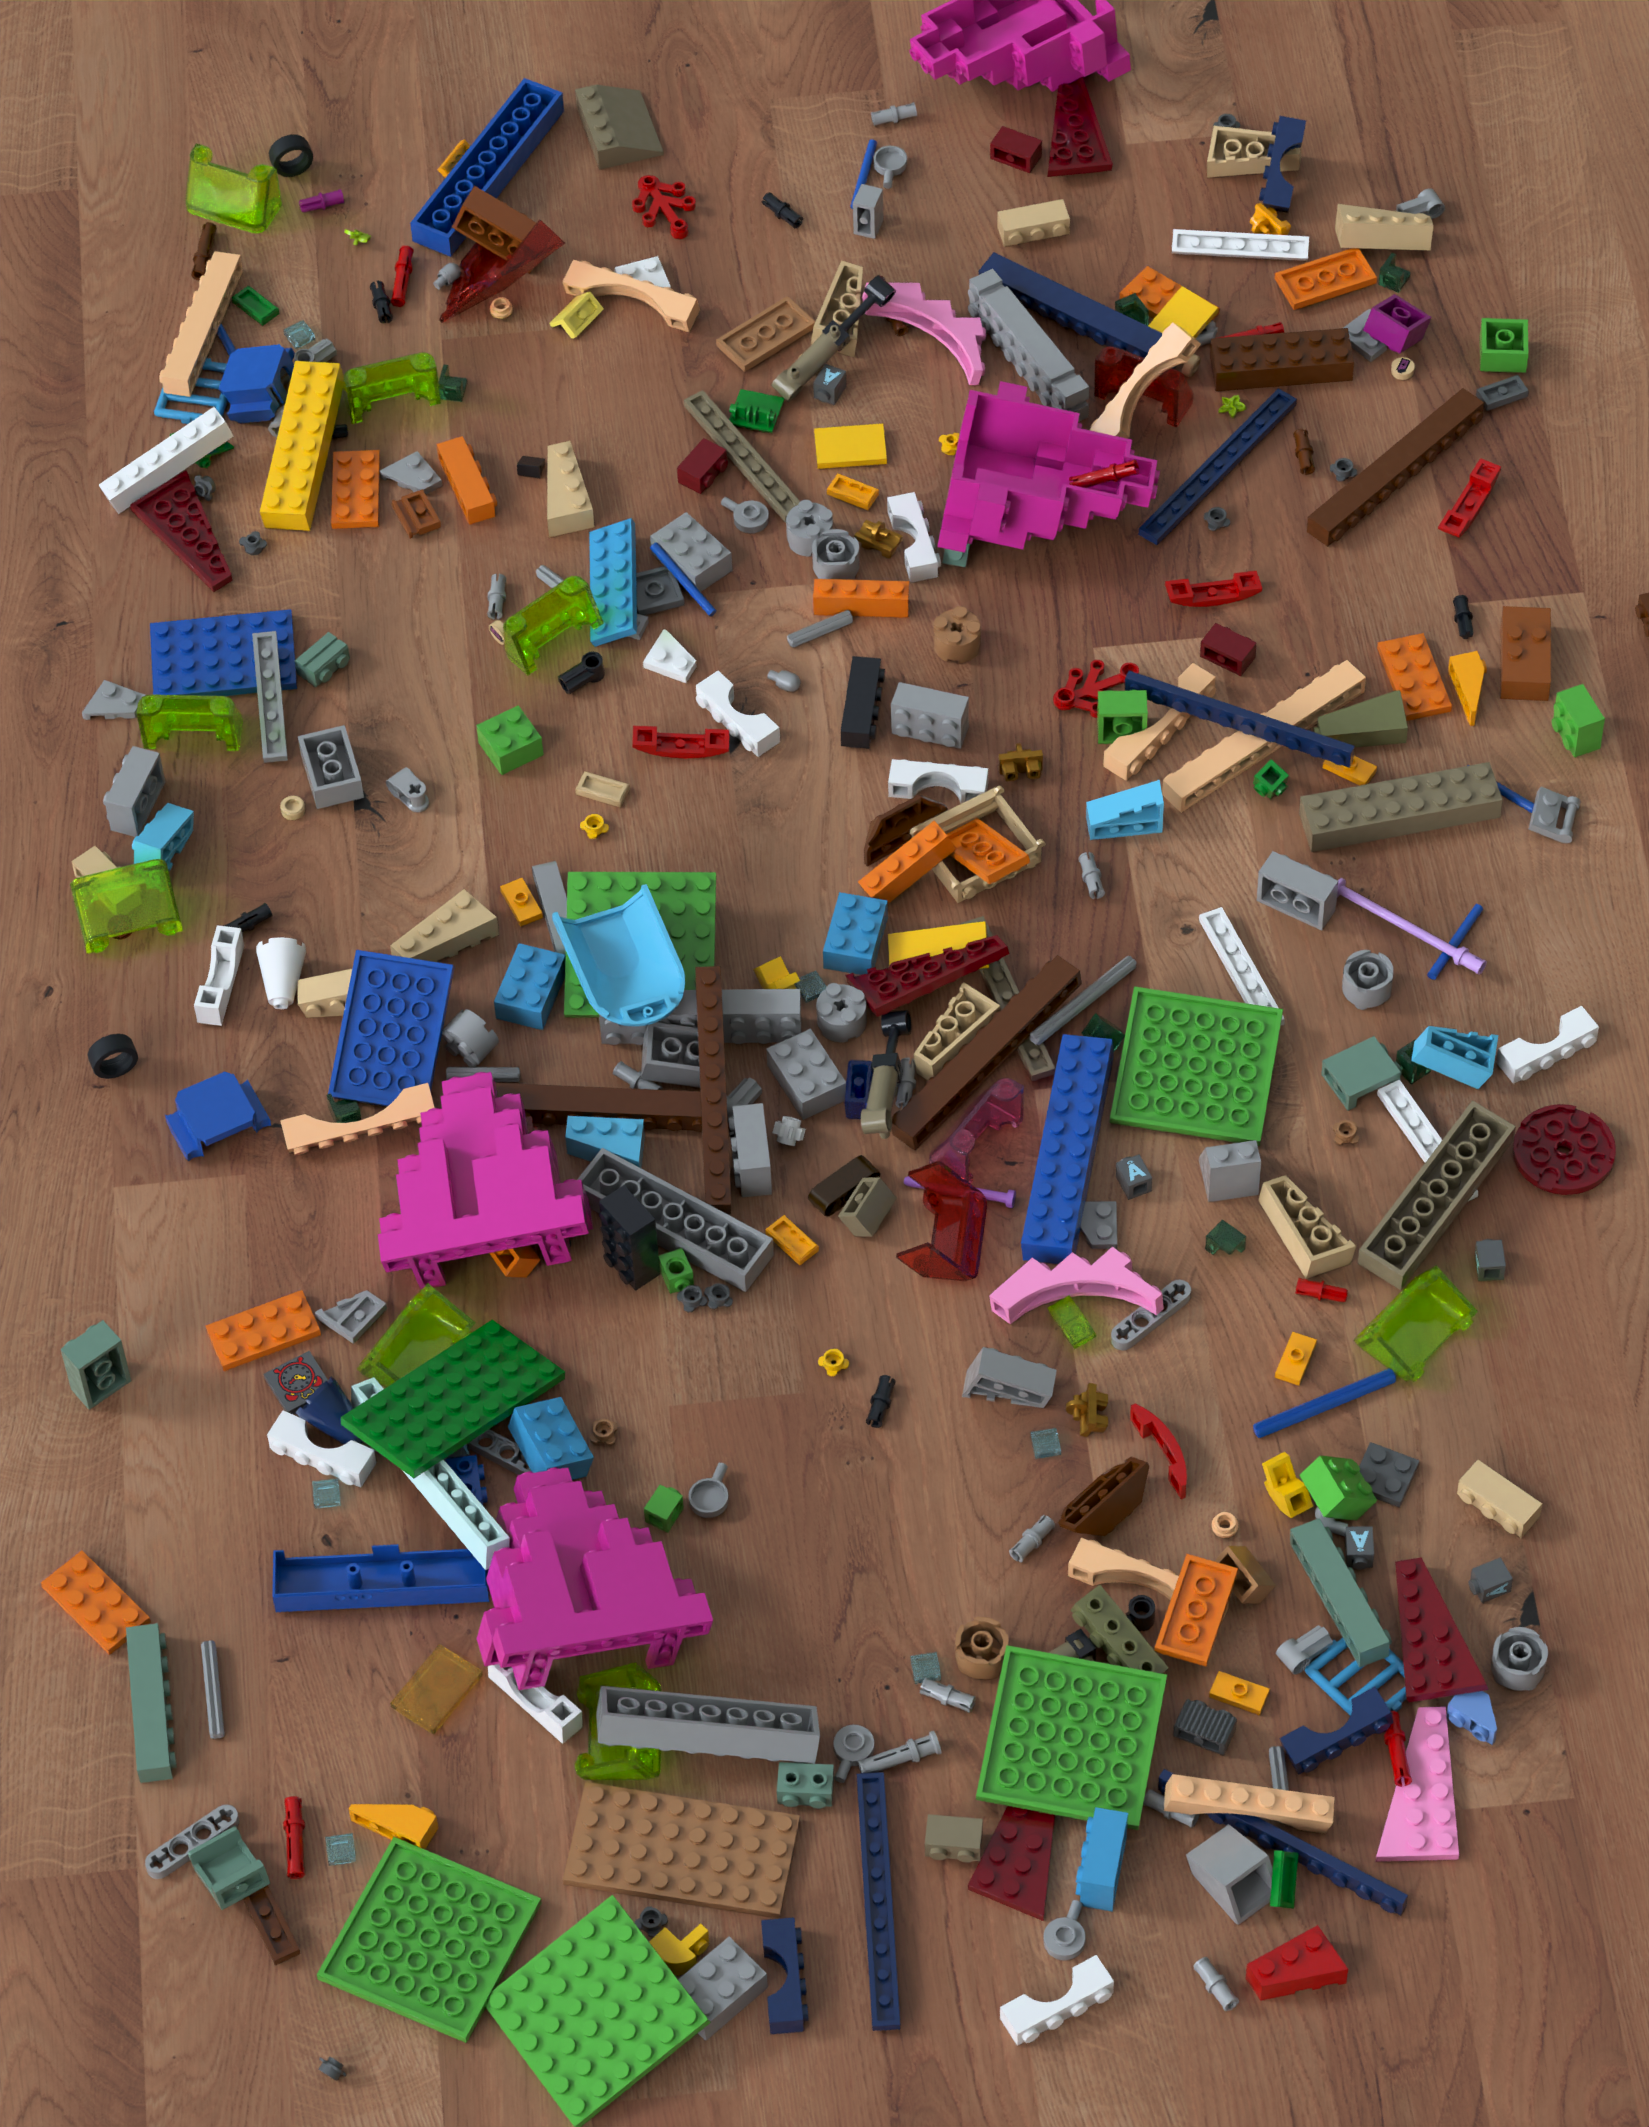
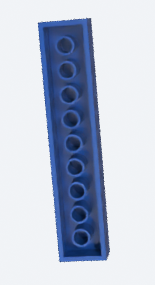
(488, 162)
(1067, 1148)

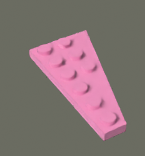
(1423, 1813)

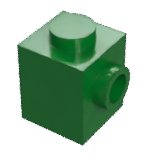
(1270, 780)

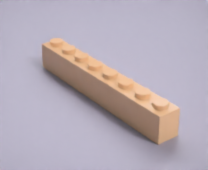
(201, 324)

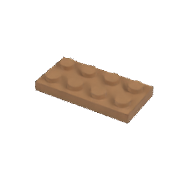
(765, 333)

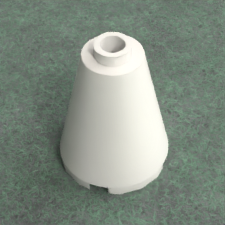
(281, 968)

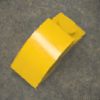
(775, 975)
(1283, 1486)
(681, 1955)

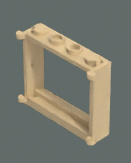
(968, 811)

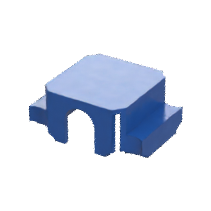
(249, 379)
(213, 1112)

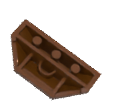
(893, 828)
(1107, 1499)

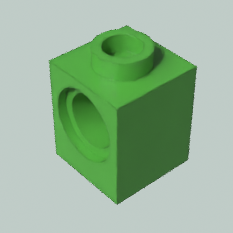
(676, 1262)
(664, 1508)

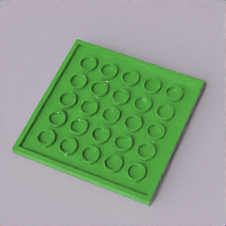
(683, 901)
(1196, 1066)
(1071, 1735)
(429, 1939)
(595, 2012)

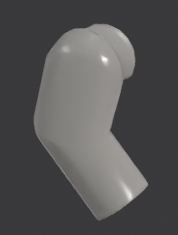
(1208, 333)
(1335, 1527)

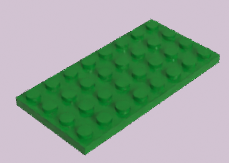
(452, 1398)

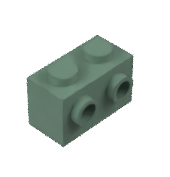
(805, 1784)

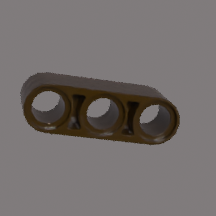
(837, 1188)

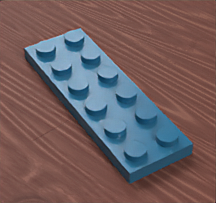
(614, 580)

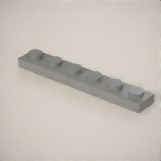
(270, 697)

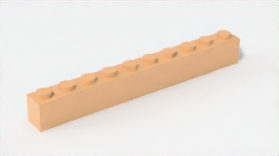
(1242, 751)

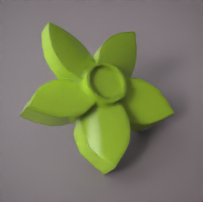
(358, 236)
(1232, 405)

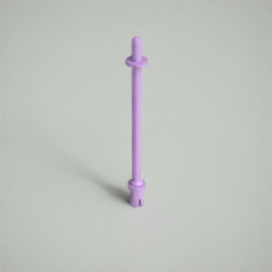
(1460, 955)

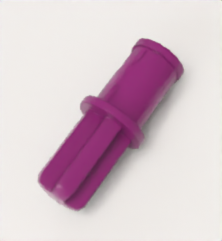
(321, 201)

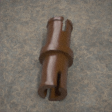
(1304, 451)

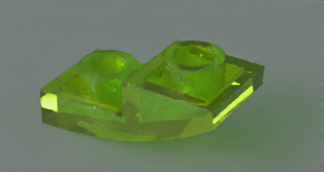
(1072, 1322)

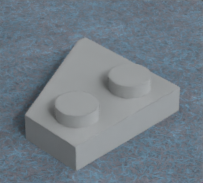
(413, 474)
(113, 702)
(1100, 1224)
(353, 1315)

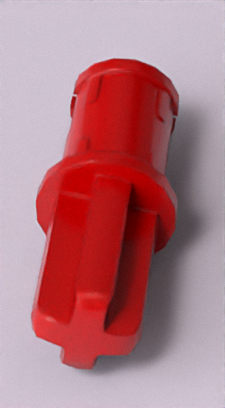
(1321, 1290)

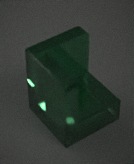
(1393, 276)
(1133, 308)
(451, 387)
(1102, 1028)
(1410, 1070)
(344, 1110)
(1226, 1238)

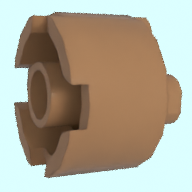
(957, 635)
(981, 1648)

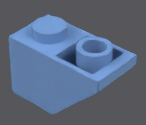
(1474, 1714)

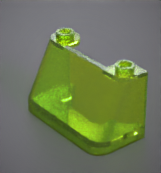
(231, 195)
(389, 379)
(547, 617)
(189, 713)
(125, 902)
(1416, 1324)
(416, 1335)
(616, 1761)

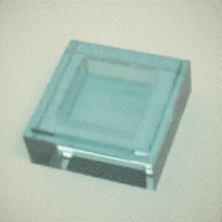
(299, 334)
(810, 986)
(1045, 1443)
(326, 1493)
(925, 1666)
(340, 1849)

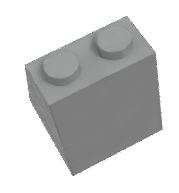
(1231, 1170)
(1233, 1873)

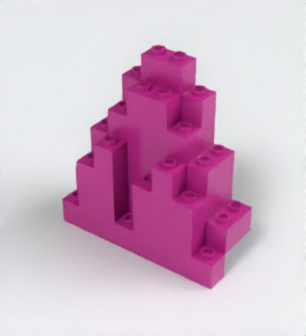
(1020, 42)
(1017, 470)
(479, 1186)
(580, 1583)

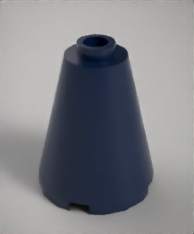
(325, 1411)

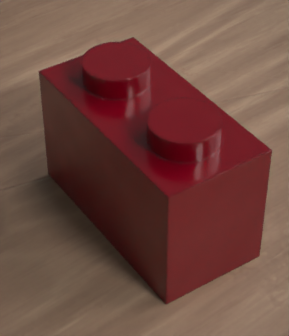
(1016, 149)
(702, 466)
(1228, 649)

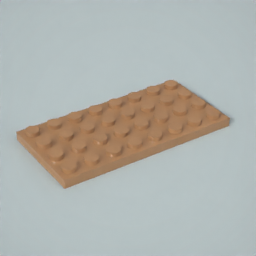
(682, 1850)

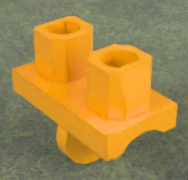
(1266, 222)

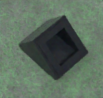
(530, 466)

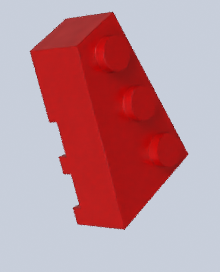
(1296, 1966)

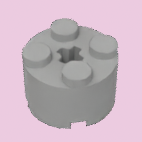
(806, 524)
(836, 555)
(1367, 979)
(841, 1012)
(469, 1037)
(1519, 1659)

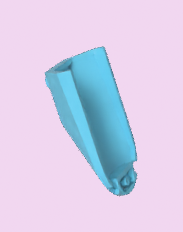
(625, 961)

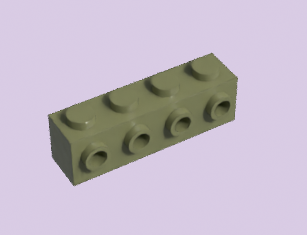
(1115, 1633)

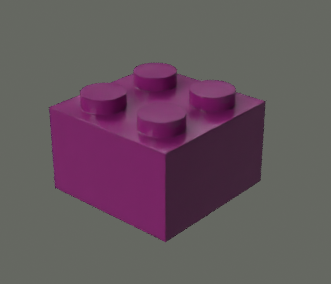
(1397, 323)

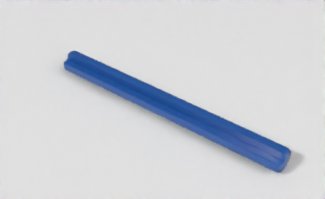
(1324, 1403)

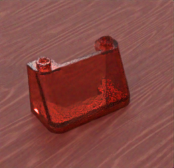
(1171, 388)

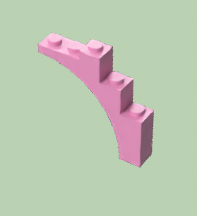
(937, 318)
(1074, 1276)

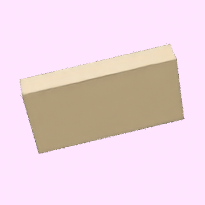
(602, 789)

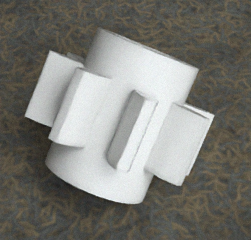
(789, 1130)

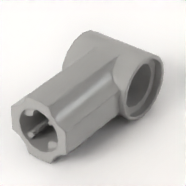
(1426, 203)
(319, 352)
(743, 1094)
(1300, 1652)

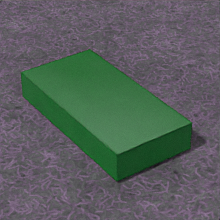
(255, 305)
(1284, 1879)

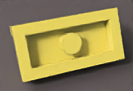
(578, 314)

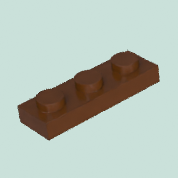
(271, 1925)

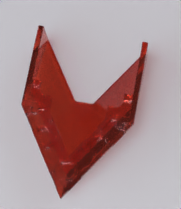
(489, 274)

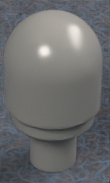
(447, 275)
(785, 680)

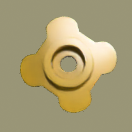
(949, 443)
(596, 821)
(833, 1355)

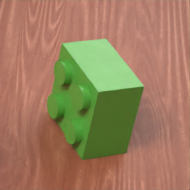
(1504, 345)
(1120, 714)
(1578, 720)
(510, 740)
(1338, 1487)

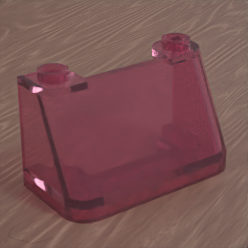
(994, 1107)

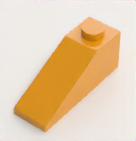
(1467, 677)
(397, 1820)

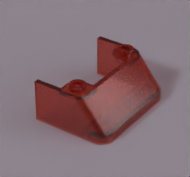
(957, 1226)

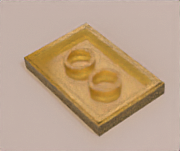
(436, 1689)

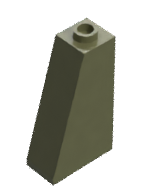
(1367, 723)

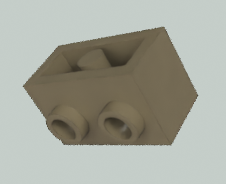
(867, 1207)
(953, 1838)

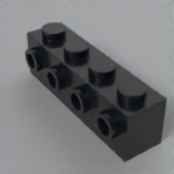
(861, 702)

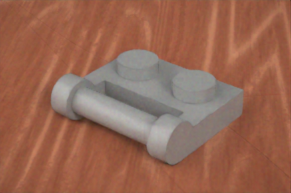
(1546, 814)

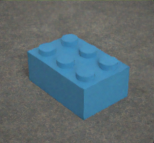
(855, 933)
(530, 986)
(550, 1438)
(1102, 1859)

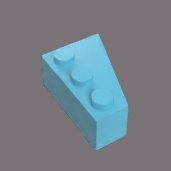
(1126, 813)
(164, 835)
(1456, 1055)
(617, 1135)

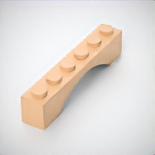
(676, 308)
(1172, 349)
(1131, 751)
(306, 1132)
(1101, 1565)
(1292, 1808)

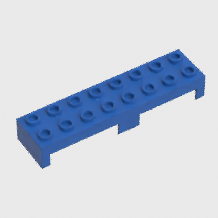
(377, 1579)

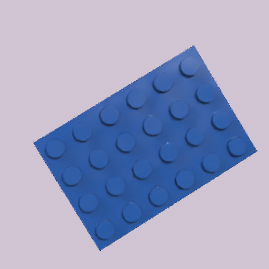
(217, 653)
(390, 1027)

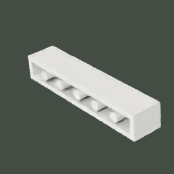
(166, 460)

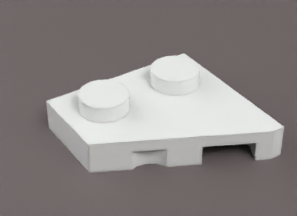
(646, 269)
(670, 658)

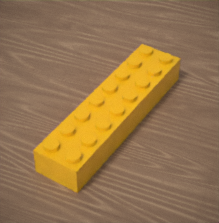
(302, 446)

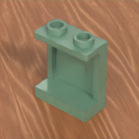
(1359, 1071)
(228, 1868)

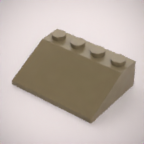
(617, 125)

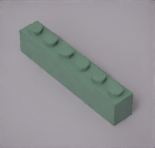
(1340, 1592)
(150, 1704)

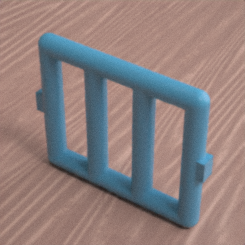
(187, 417)
(1330, 1687)

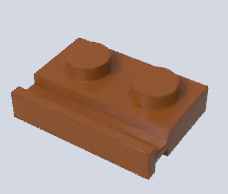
(416, 513)

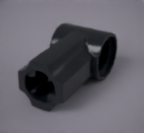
(588, 670)

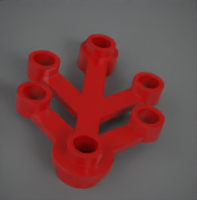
(651, 186)
(1090, 687)

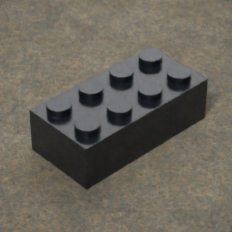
(629, 1238)

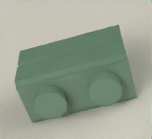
(322, 660)

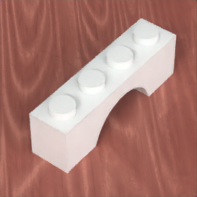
(906, 516)
(755, 732)
(910, 777)
(225, 959)
(1523, 1059)
(348, 1462)
(551, 1711)
(1028, 2018)

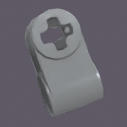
(409, 790)

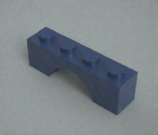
(1288, 136)
(1310, 1748)
(785, 2005)

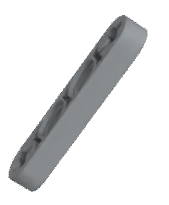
(1137, 1332)
(494, 1450)
(189, 1838)

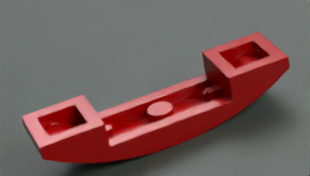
(1472, 499)
(1214, 593)
(680, 745)
(1149, 1424)

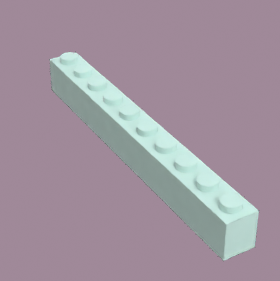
(450, 1498)

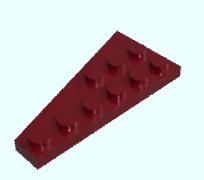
(1076, 134)
(182, 525)
(924, 973)
(1432, 1645)
(1017, 1862)

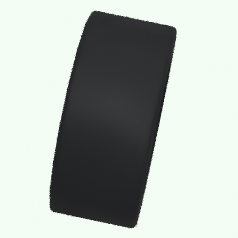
(288, 144)
(116, 1066)

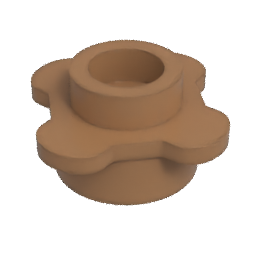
(1345, 1126)
(600, 1426)

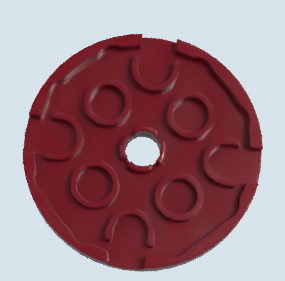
(1556, 1172)

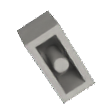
(868, 211)

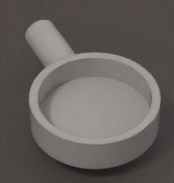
(890, 162)
(748, 515)
(709, 1495)
(851, 1745)
(1065, 1936)

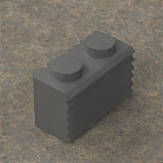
(1205, 1726)

